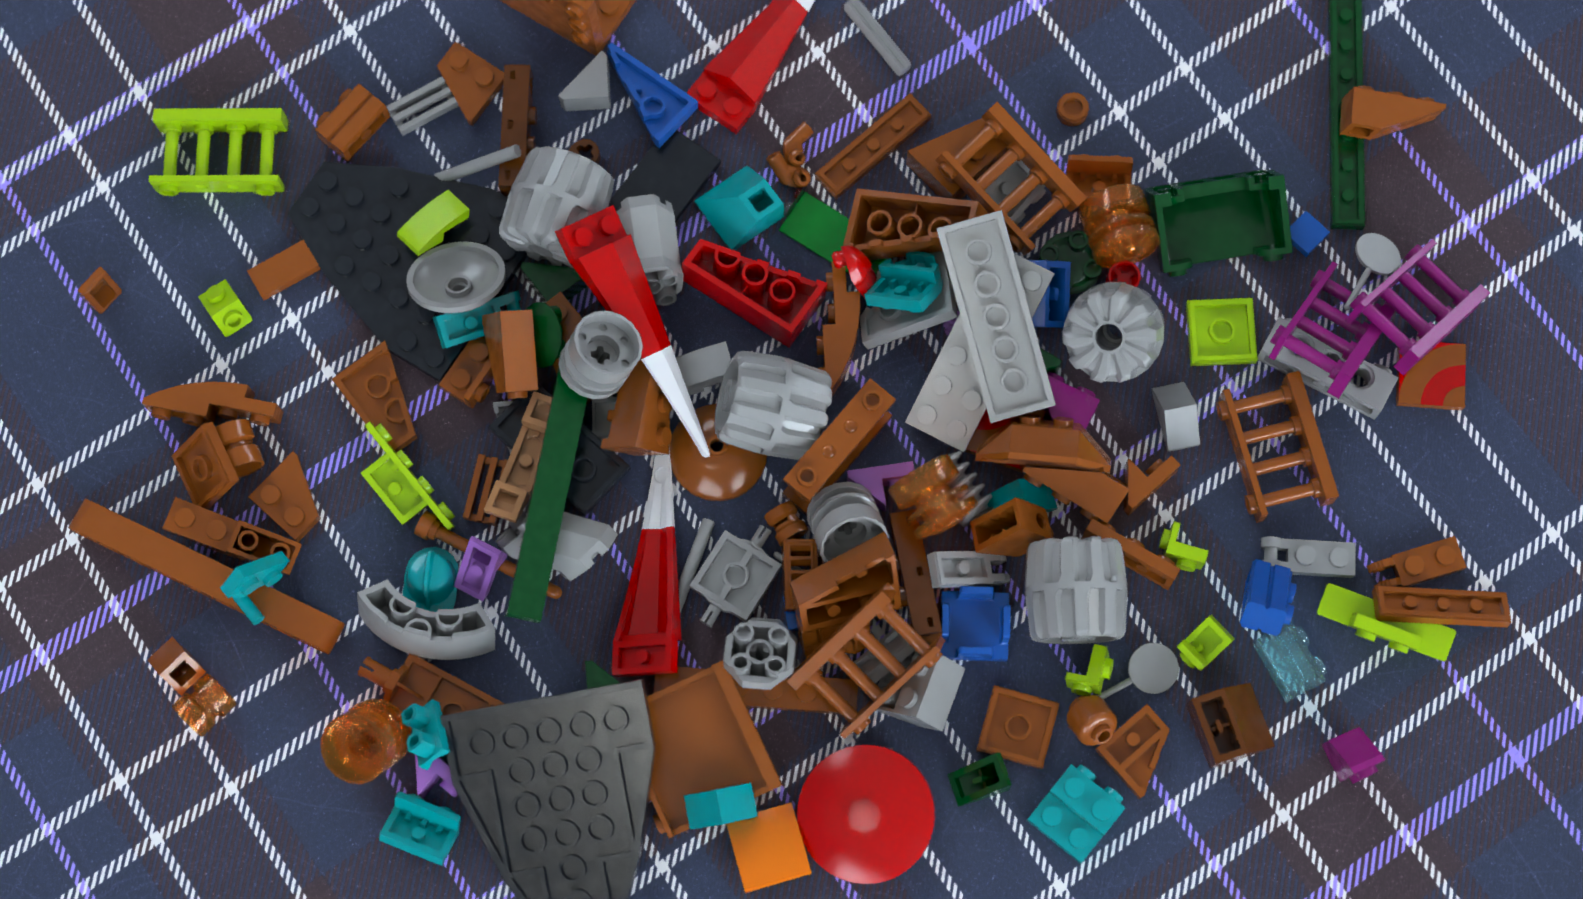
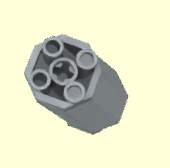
(656, 243)
(577, 543)
(760, 653)

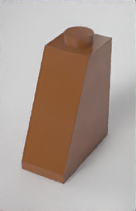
(511, 351)

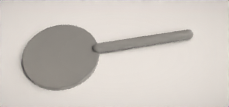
(1377, 256)
(1150, 668)

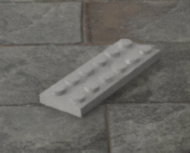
(996, 316)
(951, 396)

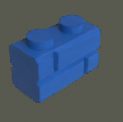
(1267, 598)

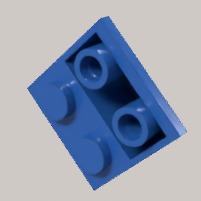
(1056, 300)

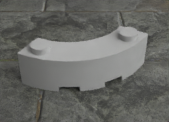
(424, 633)

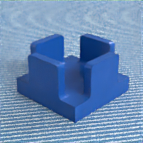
(975, 624)

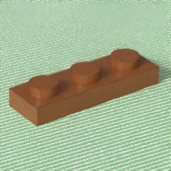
(1137, 558)

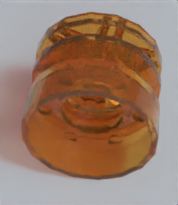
(1119, 225)
(932, 496)
(364, 741)

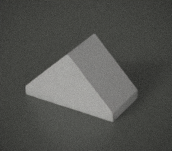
(590, 87)
(1177, 416)

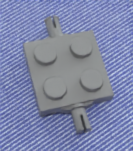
(735, 576)

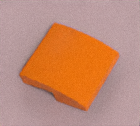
(769, 848)

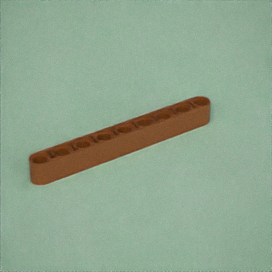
(202, 574)

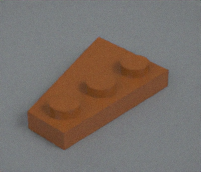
(377, 395)

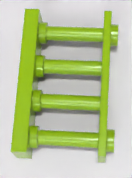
(206, 122)

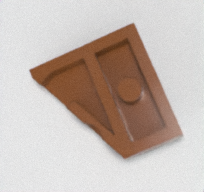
(470, 80)
(288, 498)
(1136, 749)

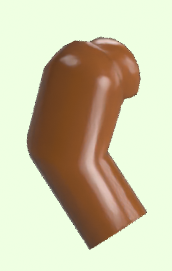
(793, 145)
(787, 173)

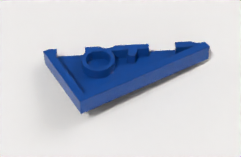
(657, 100)

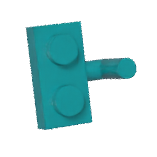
(249, 577)

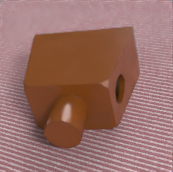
(1010, 528)

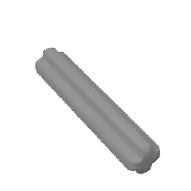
(877, 36)

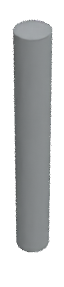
(480, 163)
(694, 559)

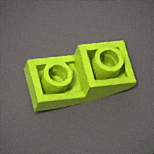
(429, 223)

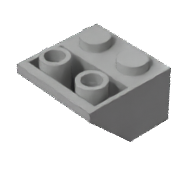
(926, 695)

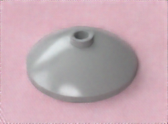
(456, 277)

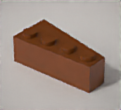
(899, 223)

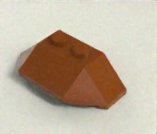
(1044, 444)

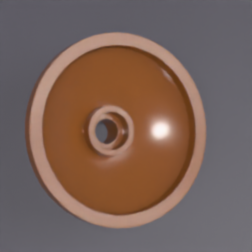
(716, 477)

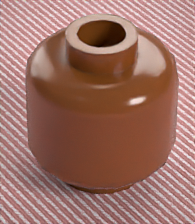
(1091, 720)

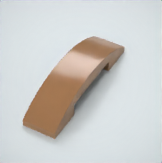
(517, 480)

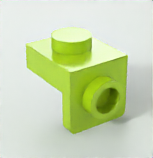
(225, 308)
(1185, 556)
(1204, 643)
(1098, 669)

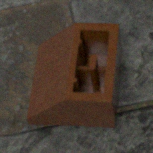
(1229, 724)

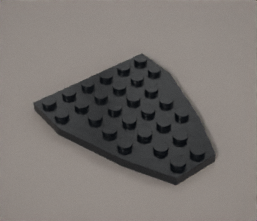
(351, 228)
(559, 788)

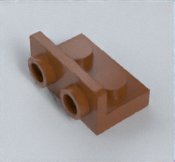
(470, 374)

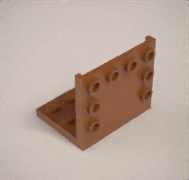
(582, 22)

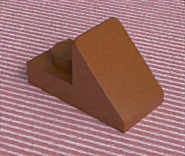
(1143, 487)

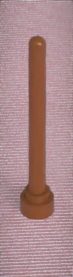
(431, 528)

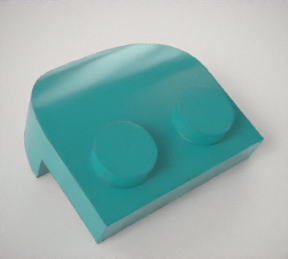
(907, 283)

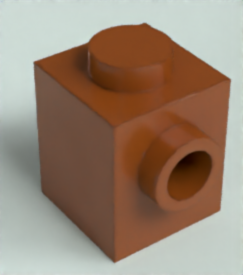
(176, 666)

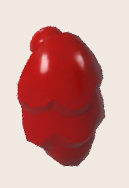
(858, 267)

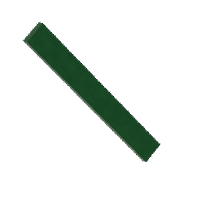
(1346, 152)
(547, 503)

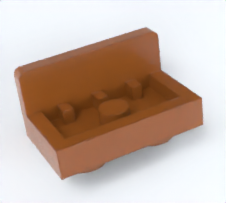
(1098, 172)

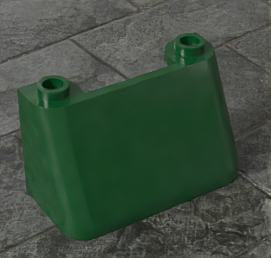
(1220, 219)

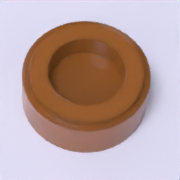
(1072, 109)

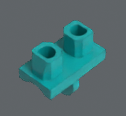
(428, 734)

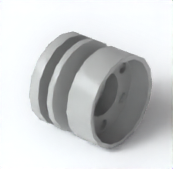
(600, 354)
(843, 518)

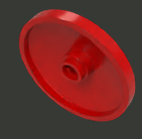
(866, 814)

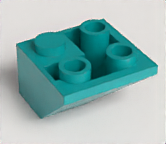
(741, 207)

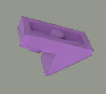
(876, 477)
(478, 568)
(428, 778)

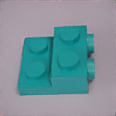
(1077, 812)

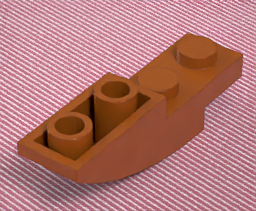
(839, 339)
(202, 400)
(227, 535)

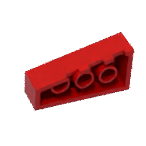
(754, 290)

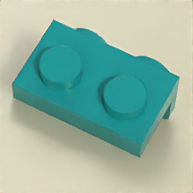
(421, 828)

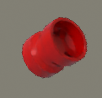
(1124, 272)

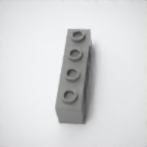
(1366, 399)

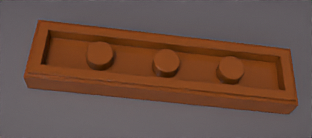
(873, 146)
(1441, 606)

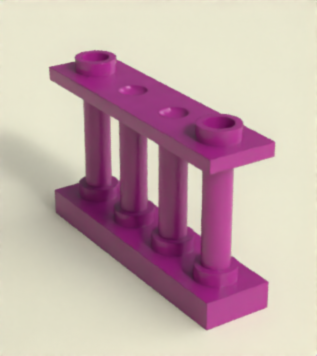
(1428, 333)
(1352, 352)

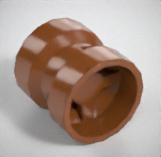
(786, 522)

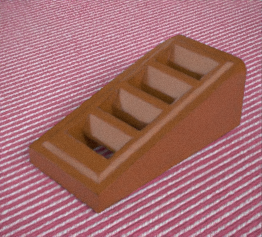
(99, 290)
(796, 553)

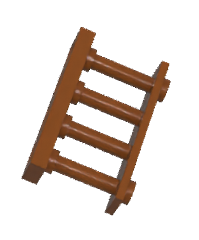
(1020, 148)
(1301, 424)
(839, 445)
(857, 629)

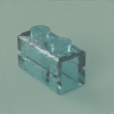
(1291, 662)

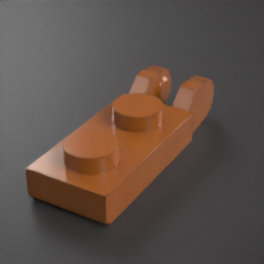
(1421, 563)

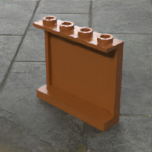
(703, 745)

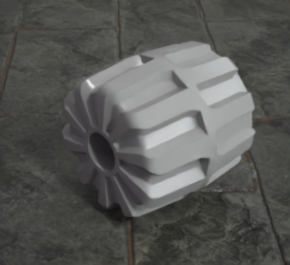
(551, 193)
(1097, 349)
(772, 405)
(1076, 590)

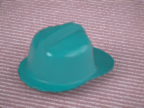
(431, 579)

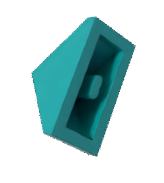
(1024, 490)
(720, 806)

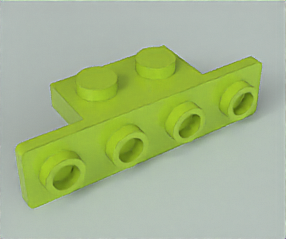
(398, 485)
(1359, 613)

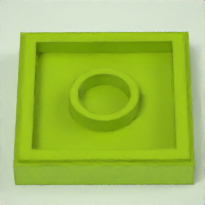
(1221, 332)

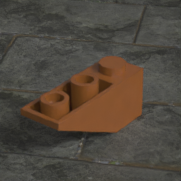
(1376, 113)
(1092, 490)

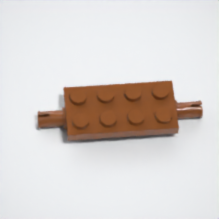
(420, 682)

